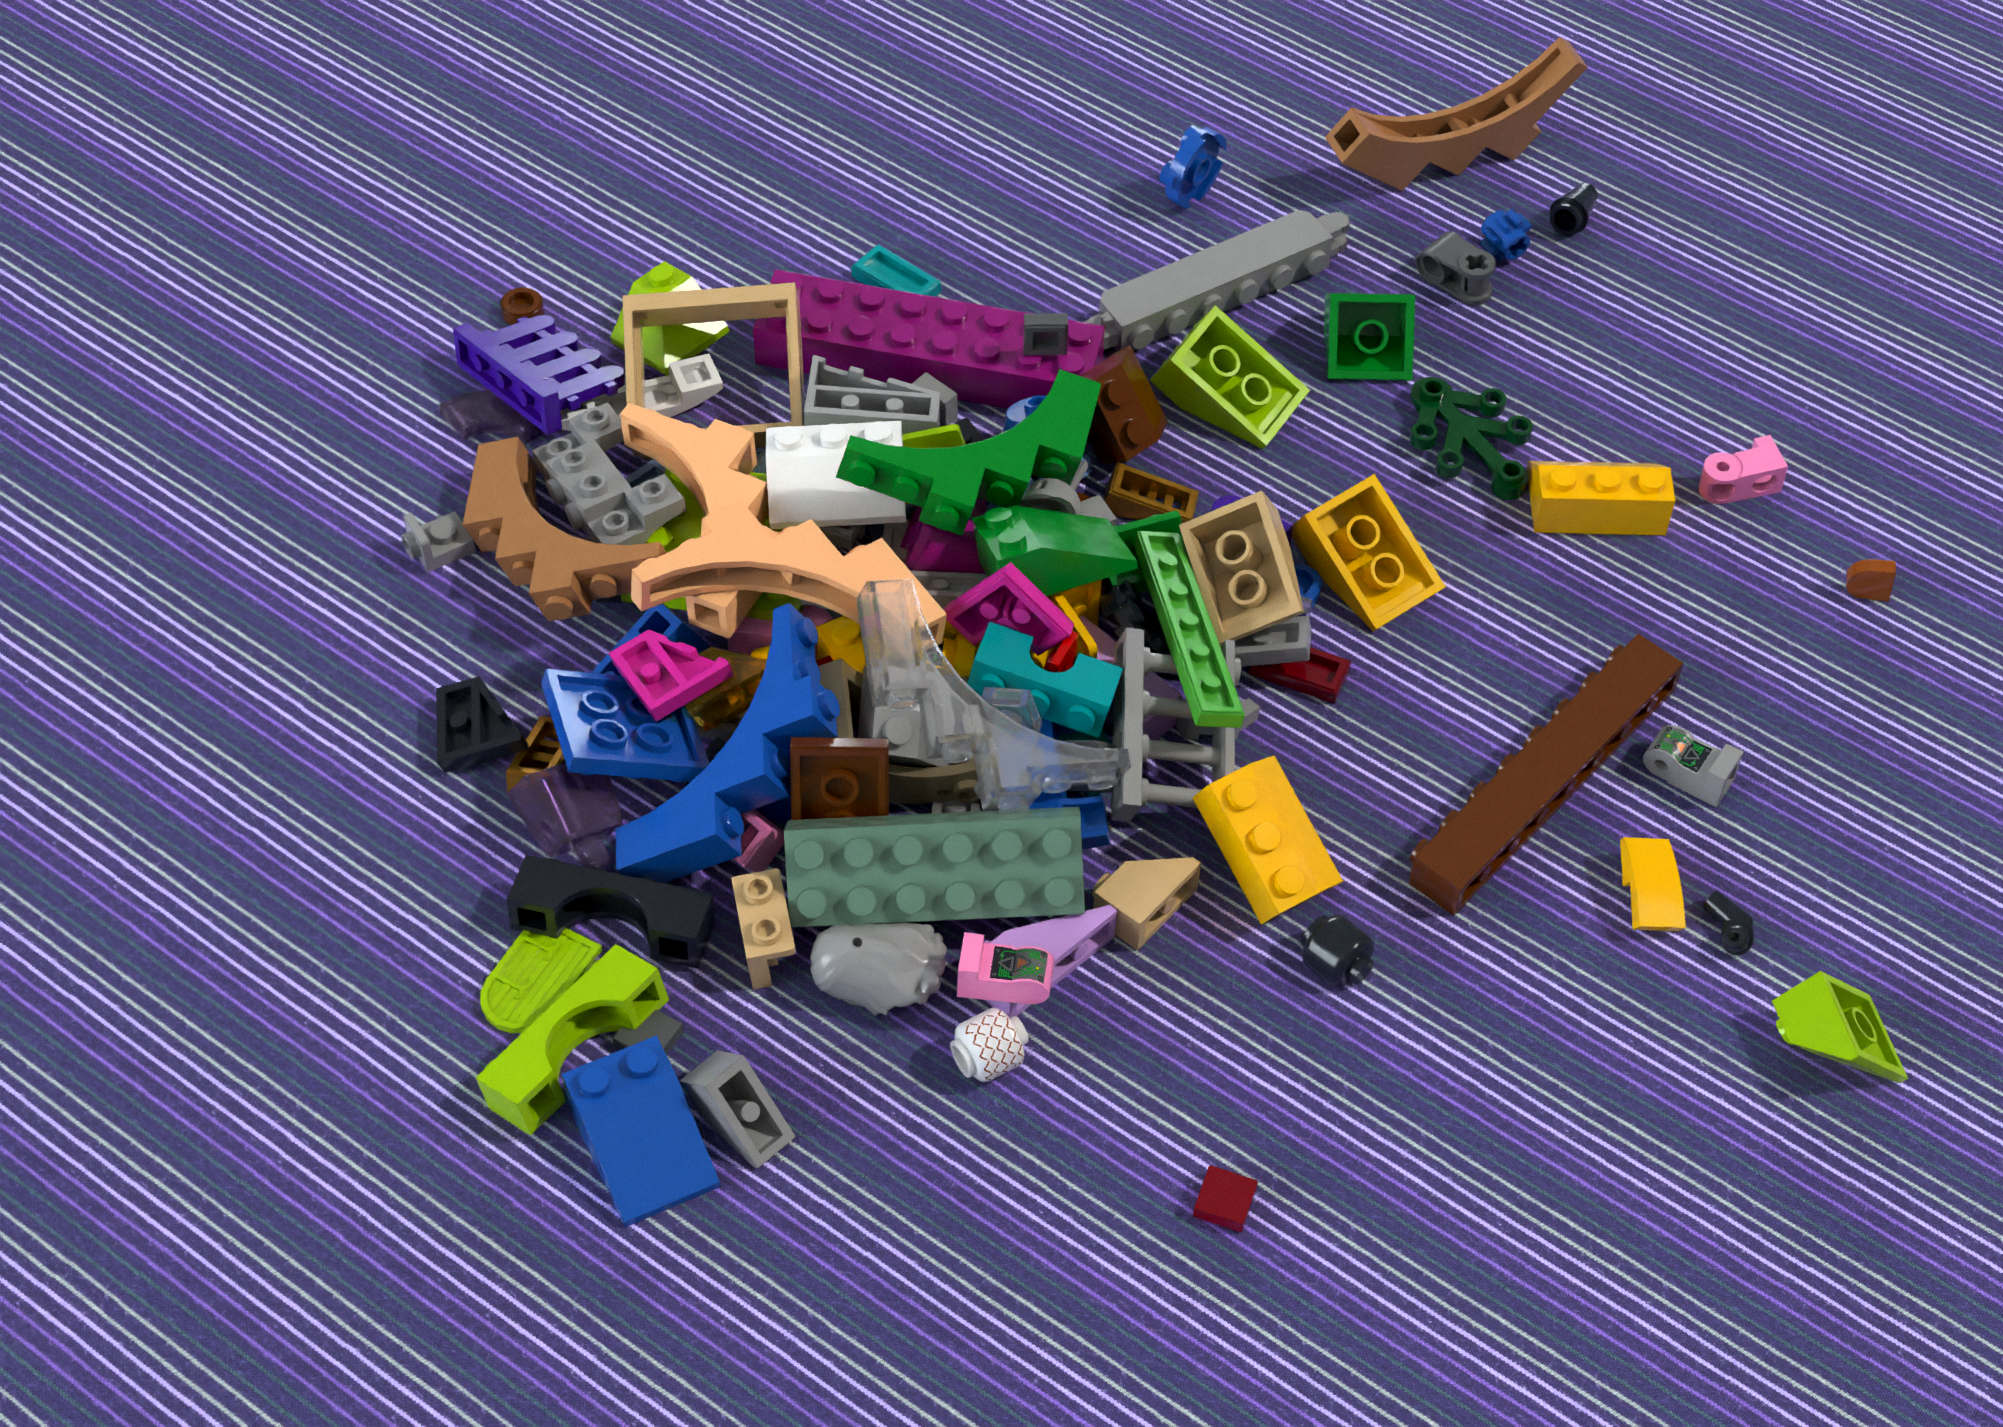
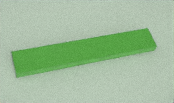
(1188, 630)

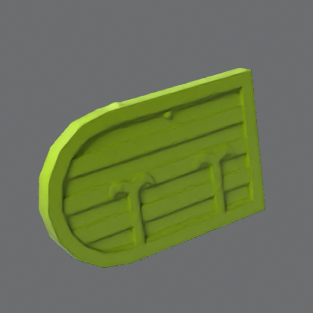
(534, 976)

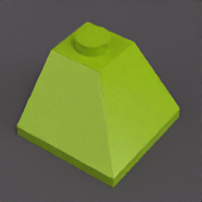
(669, 342)
(1838, 1025)

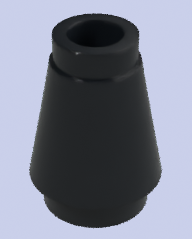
(1572, 210)

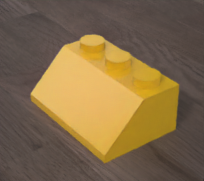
(1600, 497)
(1267, 838)

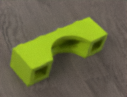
(610, 995)

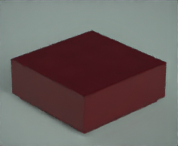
(1225, 1198)

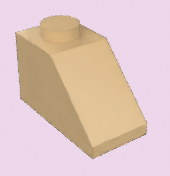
(1146, 894)

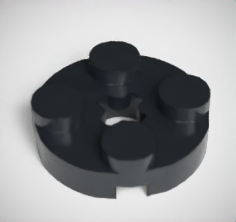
(1130, 613)

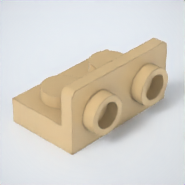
(763, 922)

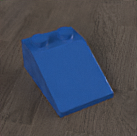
(640, 1130)

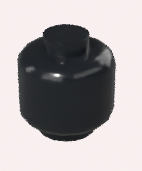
(1337, 950)

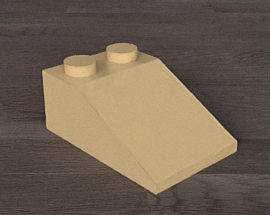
(1243, 567)

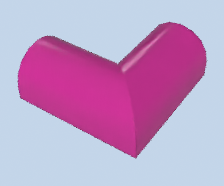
(1011, 601)

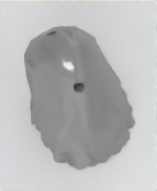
(879, 964)

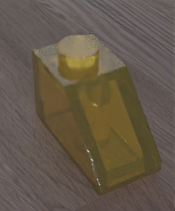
(730, 696)

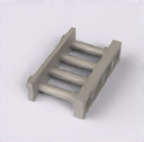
(1133, 705)

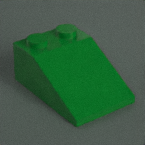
(1051, 547)

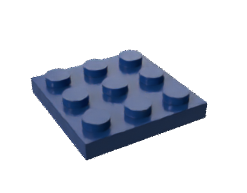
(613, 734)

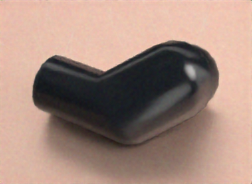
(1736, 924)

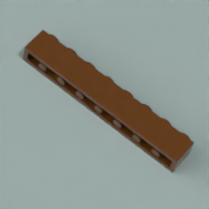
(1543, 774)

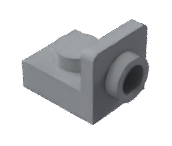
(437, 541)

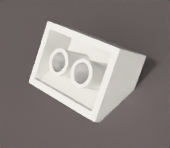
(804, 481)

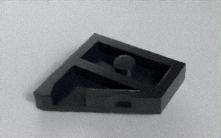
(473, 726)

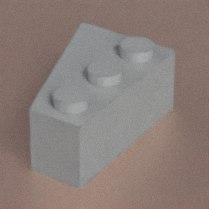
(850, 397)

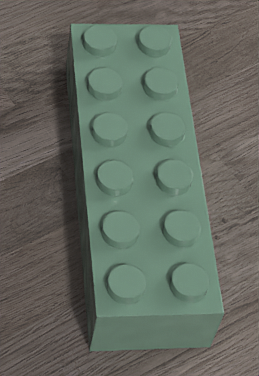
(934, 867)

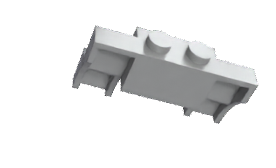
(594, 489)

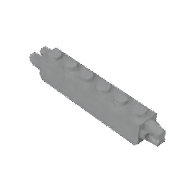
(1219, 276)

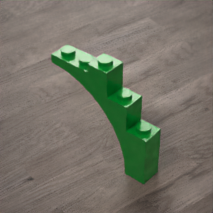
(993, 470)

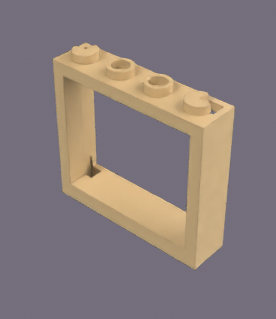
(715, 306)

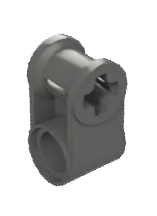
(1454, 265)

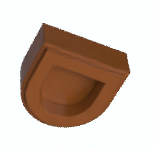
(1871, 579)

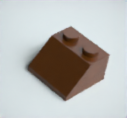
(1126, 409)

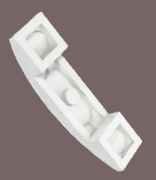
(686, 386)

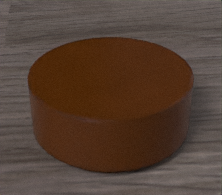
(521, 303)

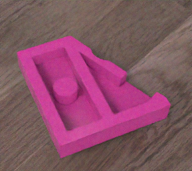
(666, 672)

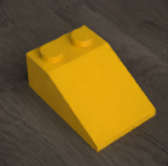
(1367, 553)

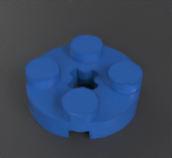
(1193, 166)

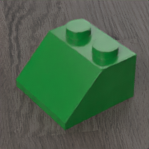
(1369, 336)

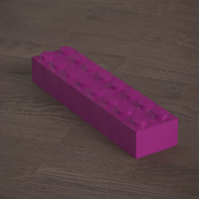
(906, 334)

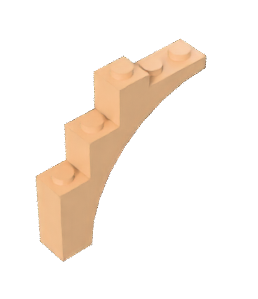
(717, 472)
(797, 562)

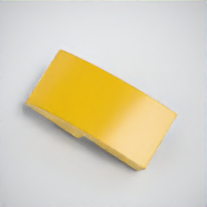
(1654, 884)

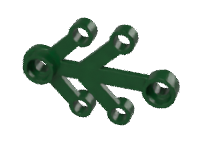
(1436, 398)

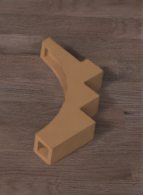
(1451, 138)
(560, 568)

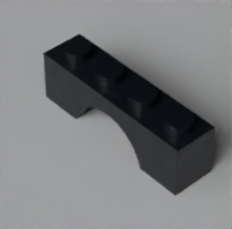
(560, 895)

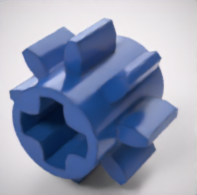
(1505, 235)

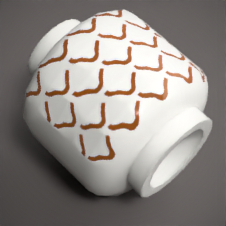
(989, 1045)

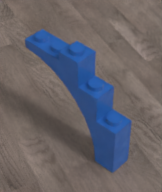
(750, 771)

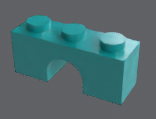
(1070, 698)

